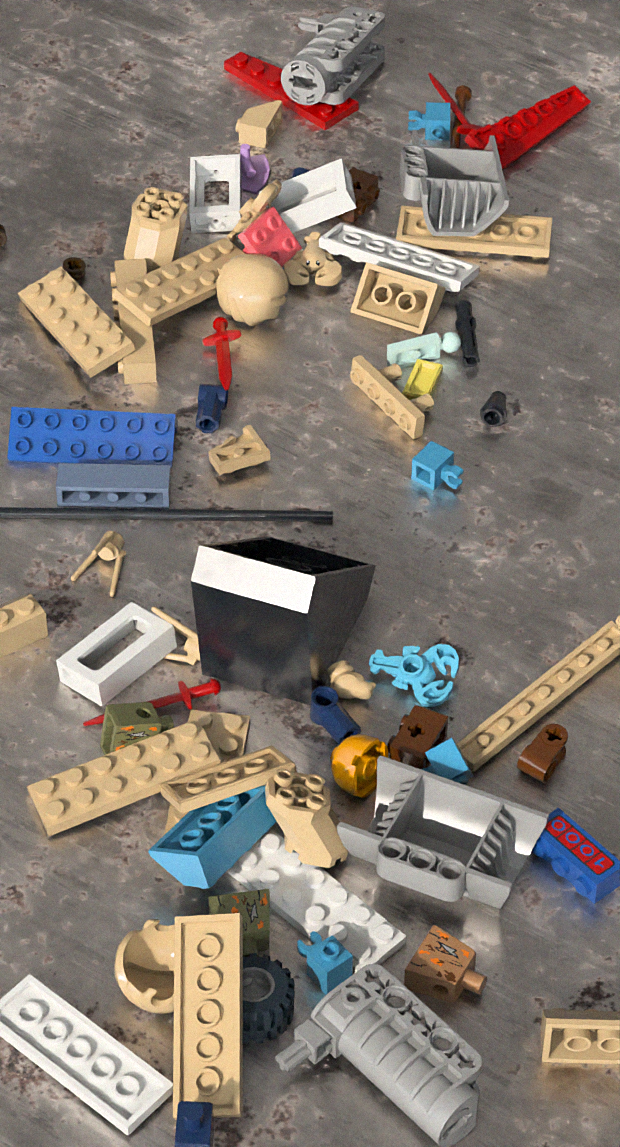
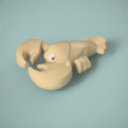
(255, 207)
(313, 261)

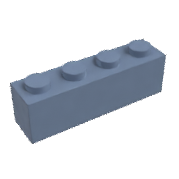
(113, 485)

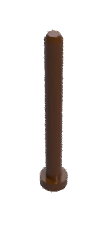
(462, 95)

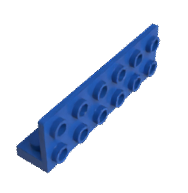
(91, 437)

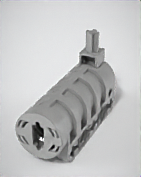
(336, 58)

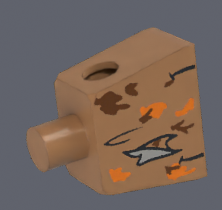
(443, 968)

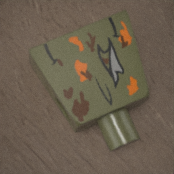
(131, 723)
(255, 910)

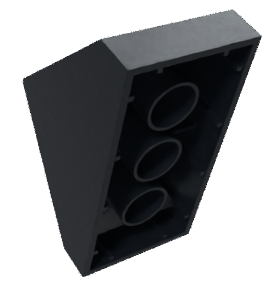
(275, 613)

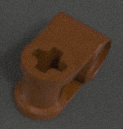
(544, 753)

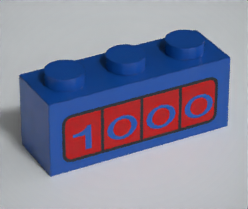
(578, 857)

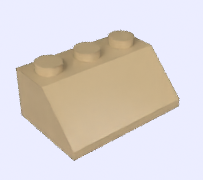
(397, 299)
(21, 624)
(580, 1036)

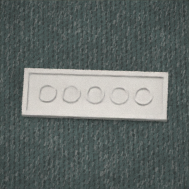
(399, 256)
(316, 901)
(81, 1055)

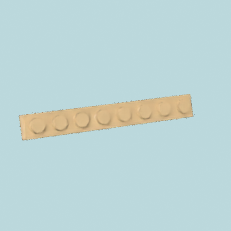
(541, 696)

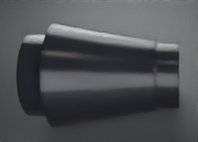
(494, 410)

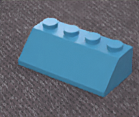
(213, 838)

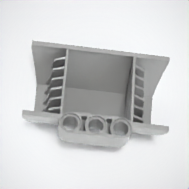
(457, 187)
(444, 836)

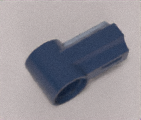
(211, 403)
(330, 714)

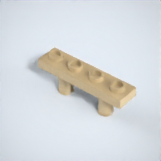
(378, 387)

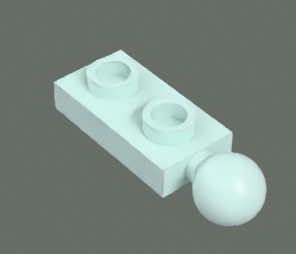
(424, 347)

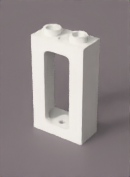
(203, 171)
(315, 196)
(128, 665)

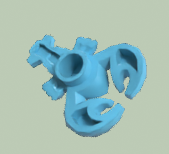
(419, 672)

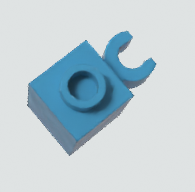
(435, 121)
(434, 466)
(449, 762)
(327, 961)

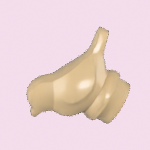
(348, 682)

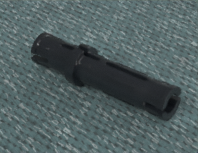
(466, 326)

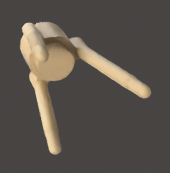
(108, 548)
(191, 645)

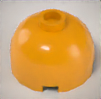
(356, 764)

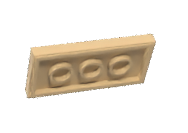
(225, 779)

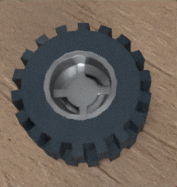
(266, 998)

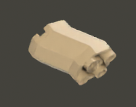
(156, 228)
(306, 817)

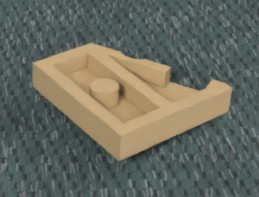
(239, 452)

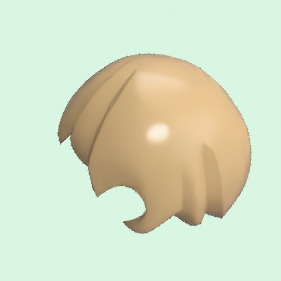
(252, 288)
(147, 967)

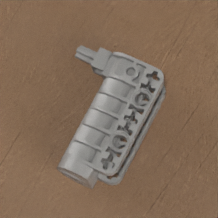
(394, 1052)

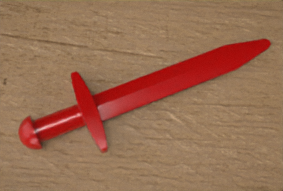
(466, 126)
(221, 340)
(185, 695)

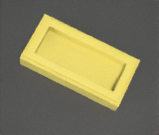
(422, 379)

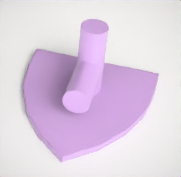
(254, 170)

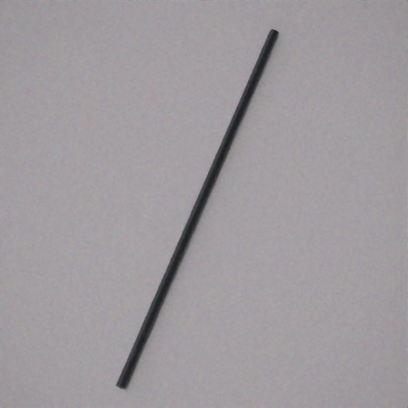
(166, 514)

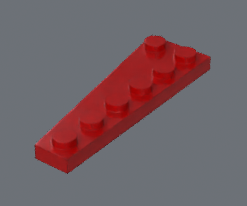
(268, 81)
(529, 126)

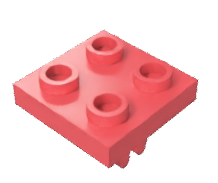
(270, 237)

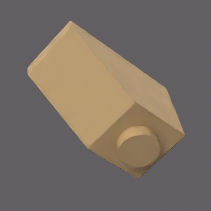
(260, 124)

